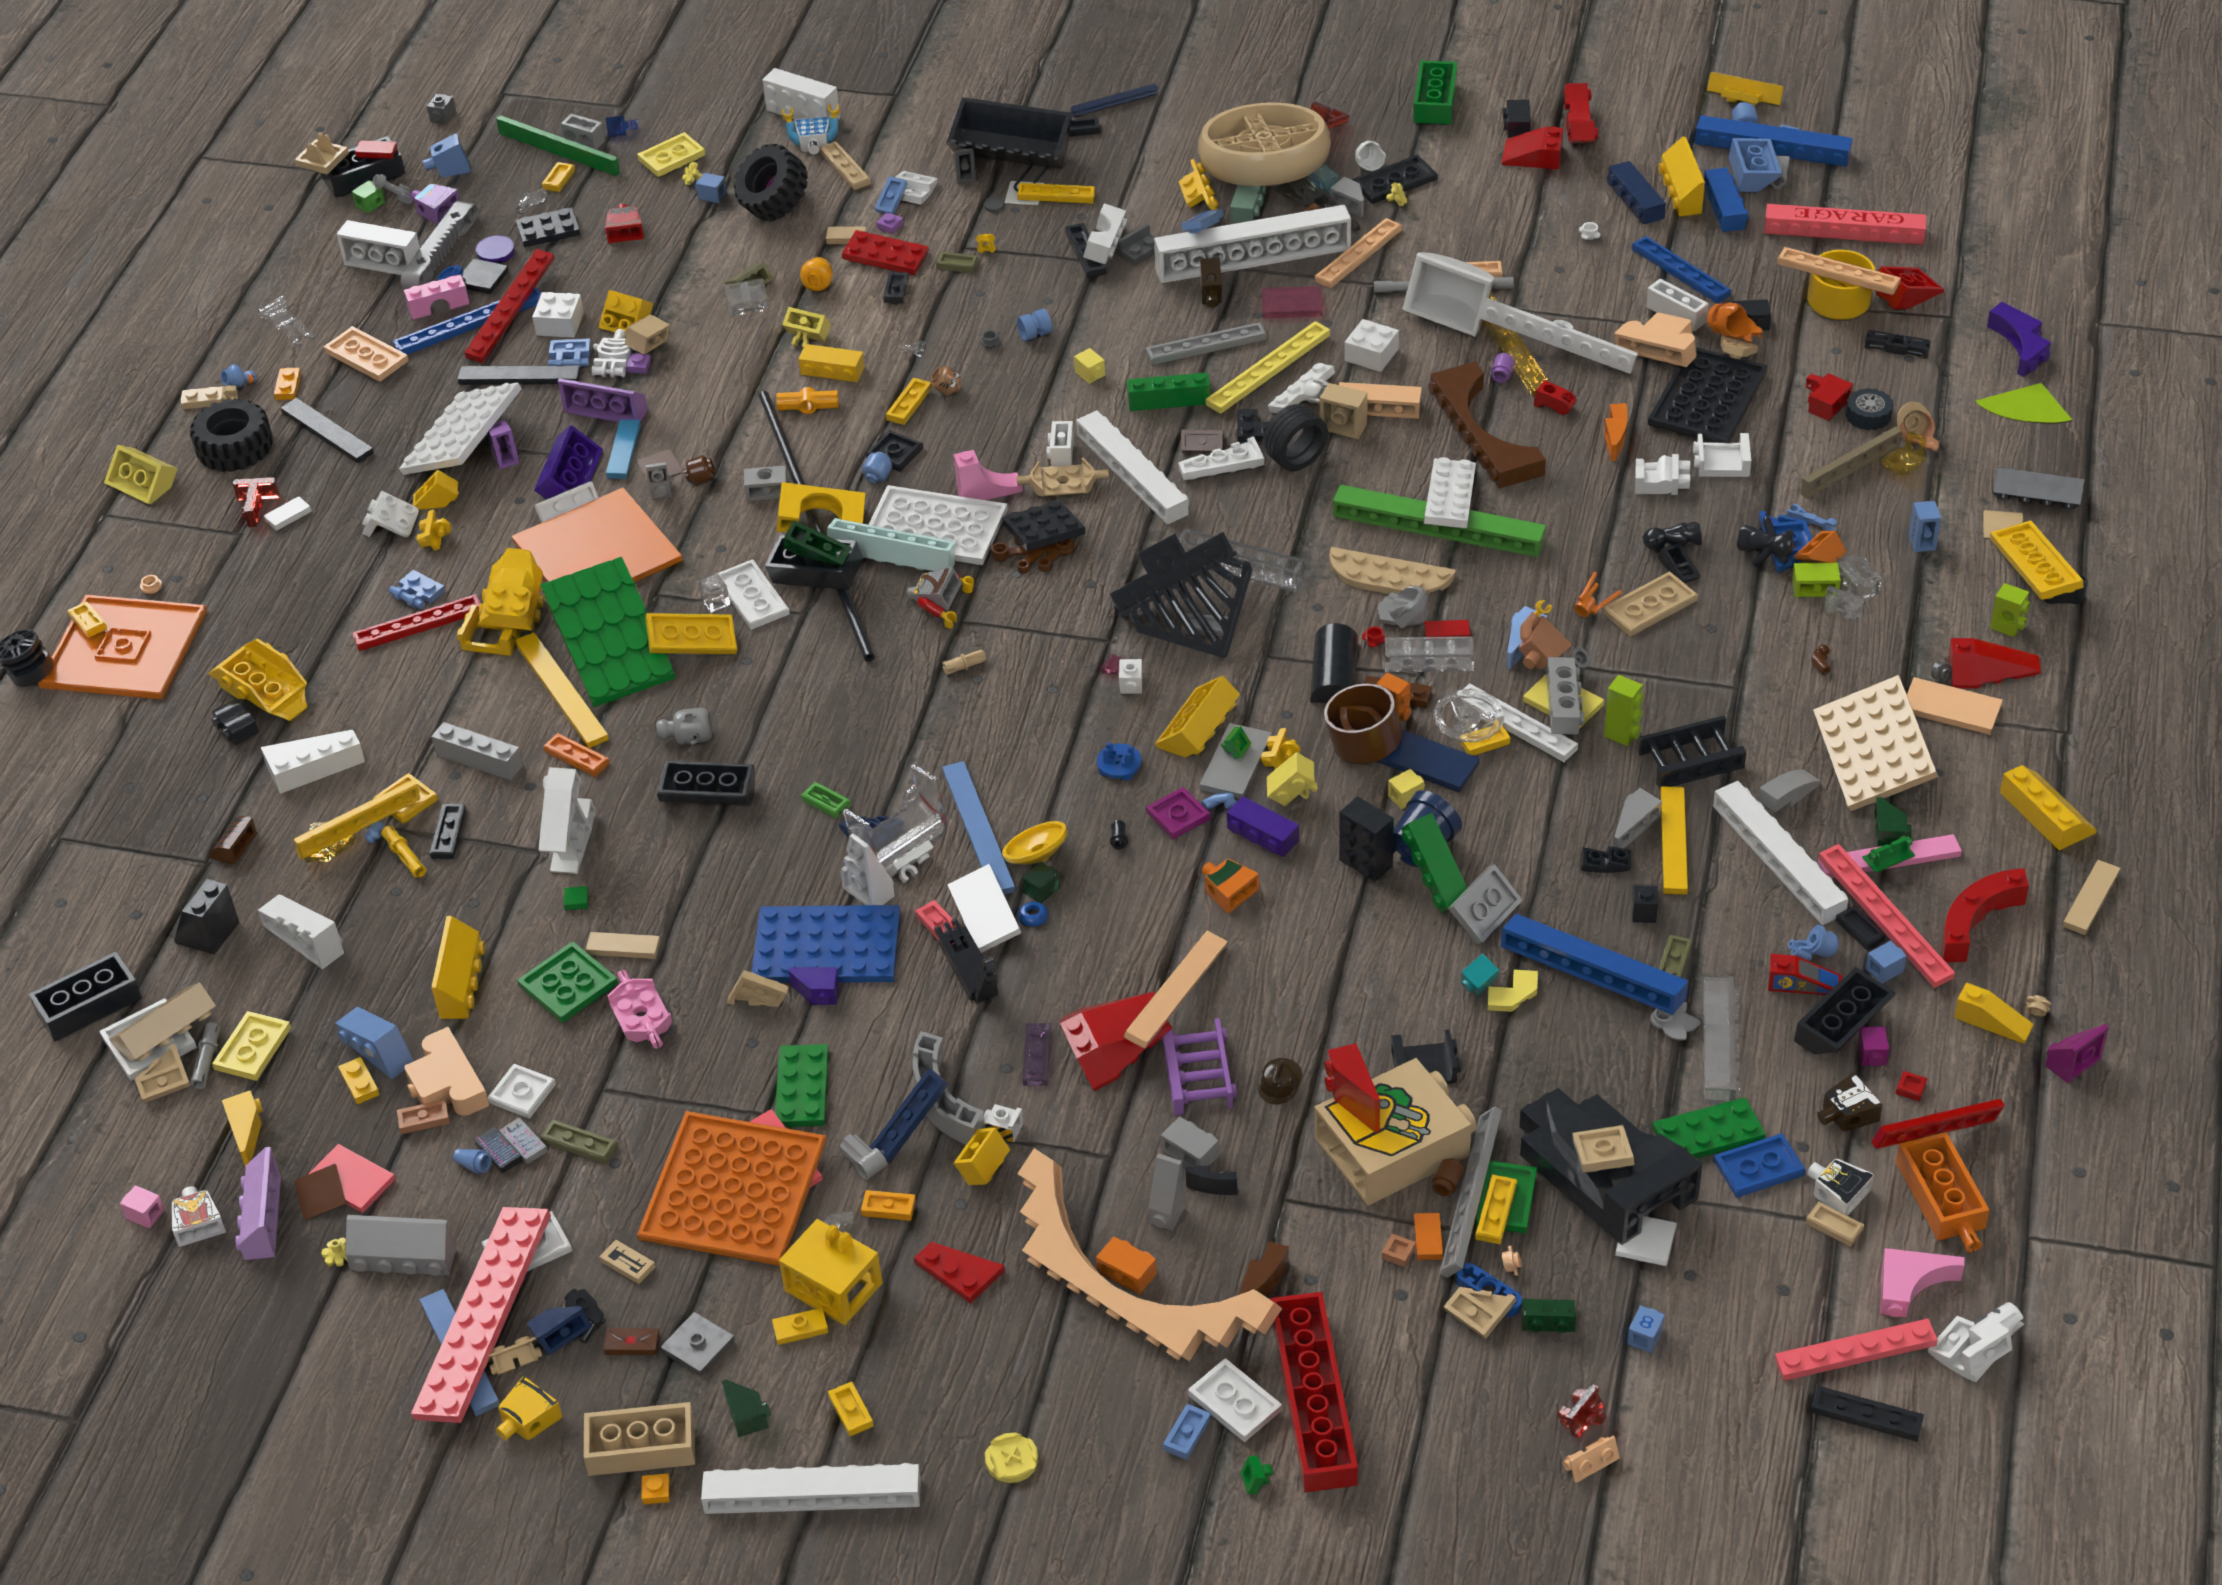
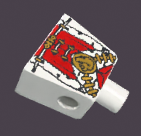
(195, 1217)

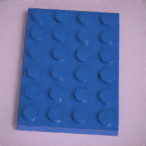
(852, 938)

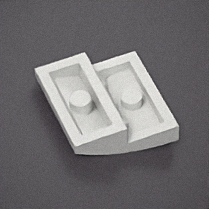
(918, 187)
(1652, 1243)
(1950, 1347)

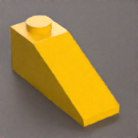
(1990, 1013)
(245, 1122)

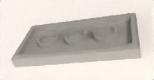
(1232, 774)

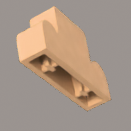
(1661, 338)
(445, 1075)

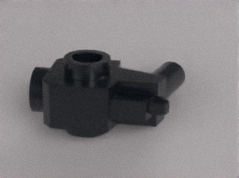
(590, 1308)

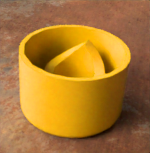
(1837, 298)

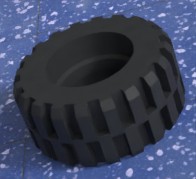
(782, 193)
(231, 435)

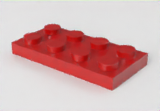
(885, 252)

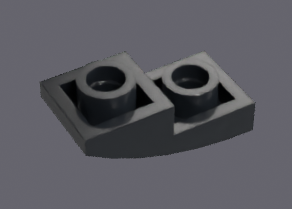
(1611, 861)
(1202, 1180)

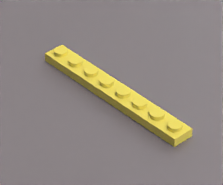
(1267, 367)

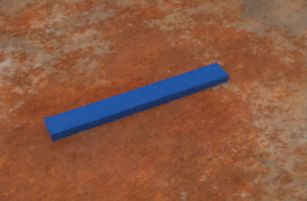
(454, 326)

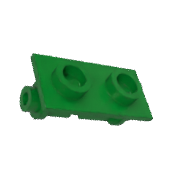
(1889, 855)

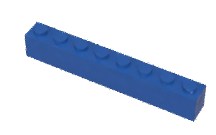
(1785, 141)
(1594, 964)

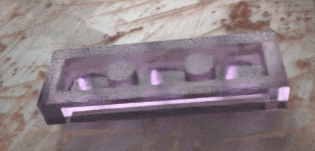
(1036, 1054)

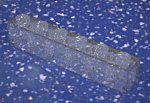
(1268, 566)
(1719, 1040)

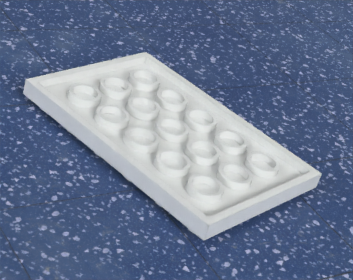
(460, 428)
(943, 516)

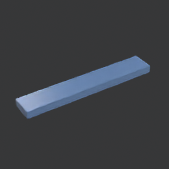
(440, 1315)

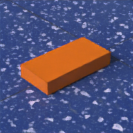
(1428, 1236)

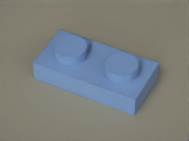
(891, 195)
(1186, 1431)

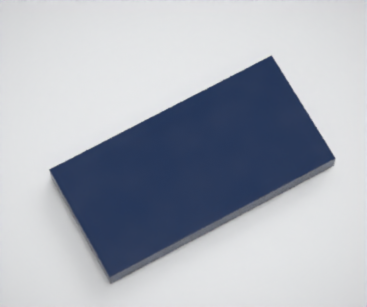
(1432, 761)

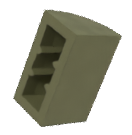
(754, 272)

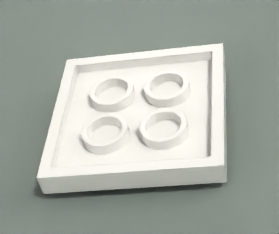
(183, 1043)

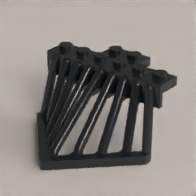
(1168, 569)

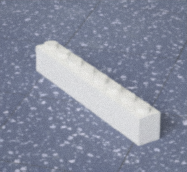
(1132, 467)
(1780, 852)
(811, 1488)

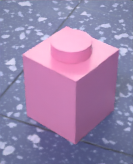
(142, 1206)

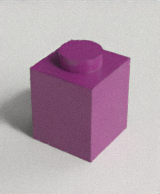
(1873, 1046)

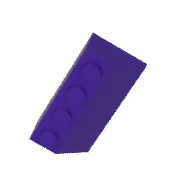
(568, 464)

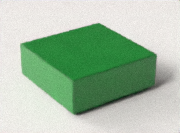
(576, 898)

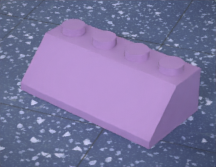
(259, 1207)

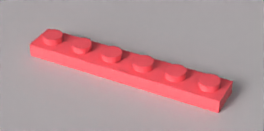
(1855, 1349)

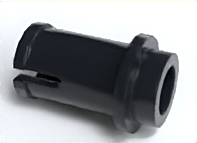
(1118, 839)

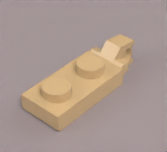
(206, 396)

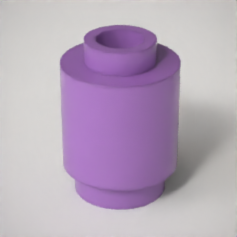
(1502, 367)

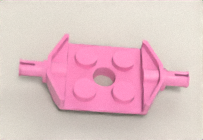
(639, 996)

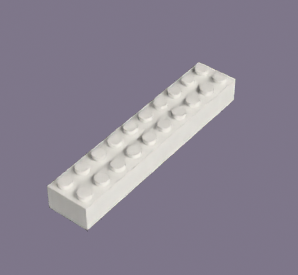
(1254, 243)

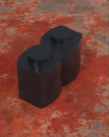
(234, 722)

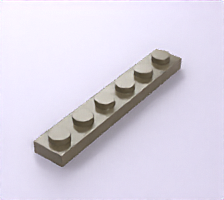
(1850, 462)

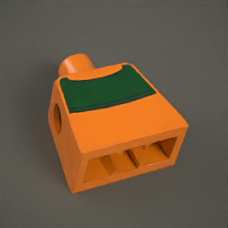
(1230, 883)

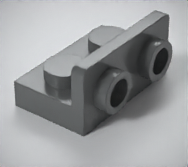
(1137, 245)

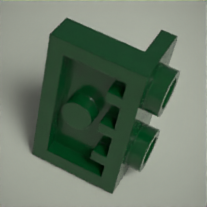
(1548, 1315)

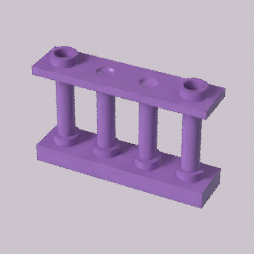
(1178, 1078)

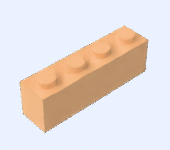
(1390, 399)

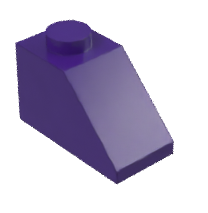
(816, 984)

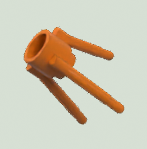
(1587, 603)

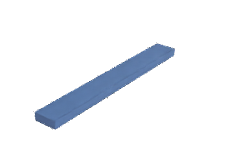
(977, 824)

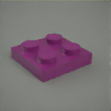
(1178, 813)

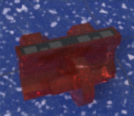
(1587, 1410)

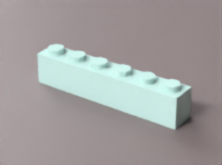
(896, 546)

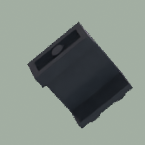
(1433, 1057)

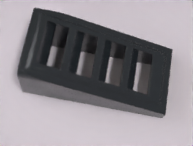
(1677, 551)

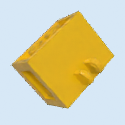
(826, 1267)

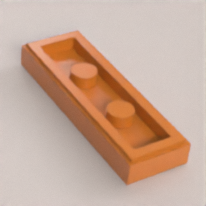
(576, 754)

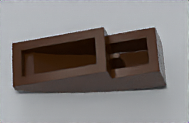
(1266, 1273)

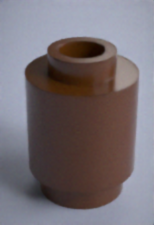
(1447, 1177)

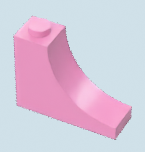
(980, 483)
(1911, 1272)

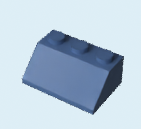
(1753, 163)

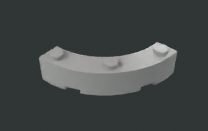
(947, 1114)

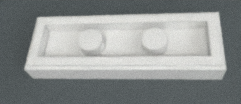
(566, 501)

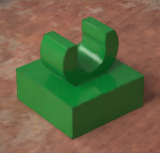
(1236, 742)
(1255, 1474)

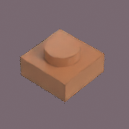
(1398, 1250)

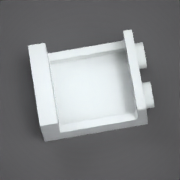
(1723, 458)

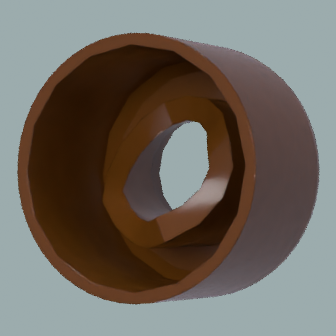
(1363, 723)

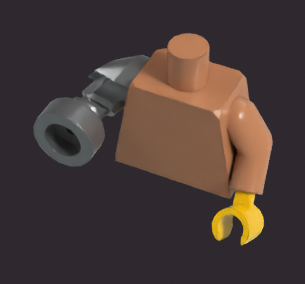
(1543, 640)

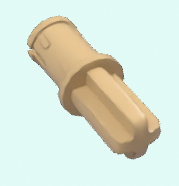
(963, 662)

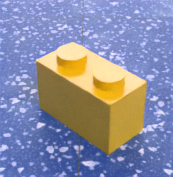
(982, 1156)

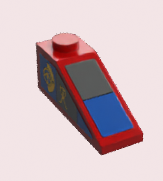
(1798, 975)

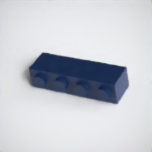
(1636, 192)

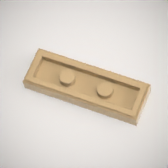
(623, 945)

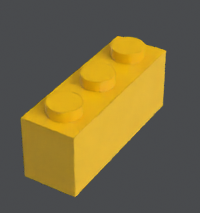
(831, 363)

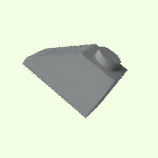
(1349, 193)

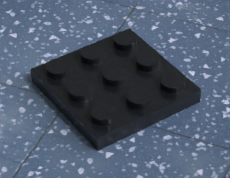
(1043, 525)

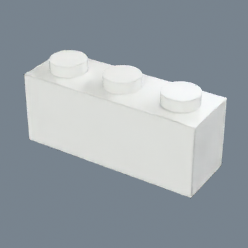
(1671, 300)

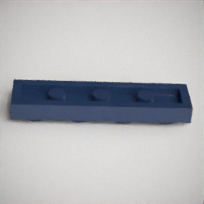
(910, 1114)

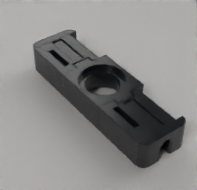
(1909, 345)

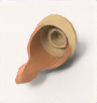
(1916, 418)

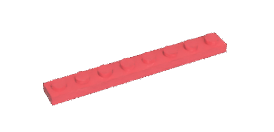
(1886, 916)

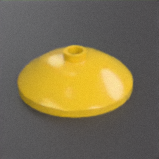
(1035, 843)

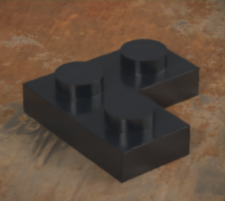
(1249, 426)

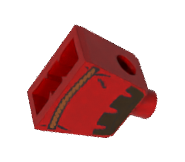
(623, 224)

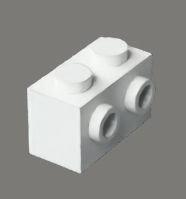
(1061, 443)

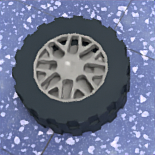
(1869, 409)

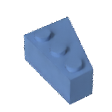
(375, 1041)

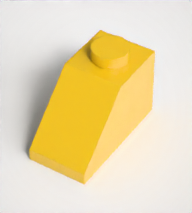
(436, 492)

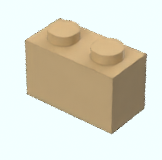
(647, 334)

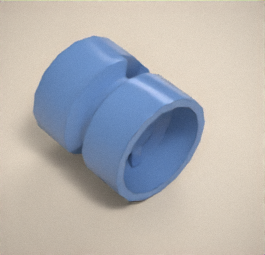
(1034, 324)

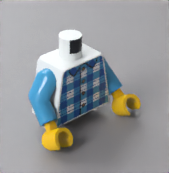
(812, 132)

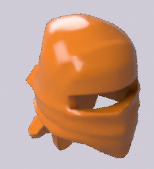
(1732, 321)

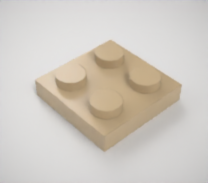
(1603, 1149)

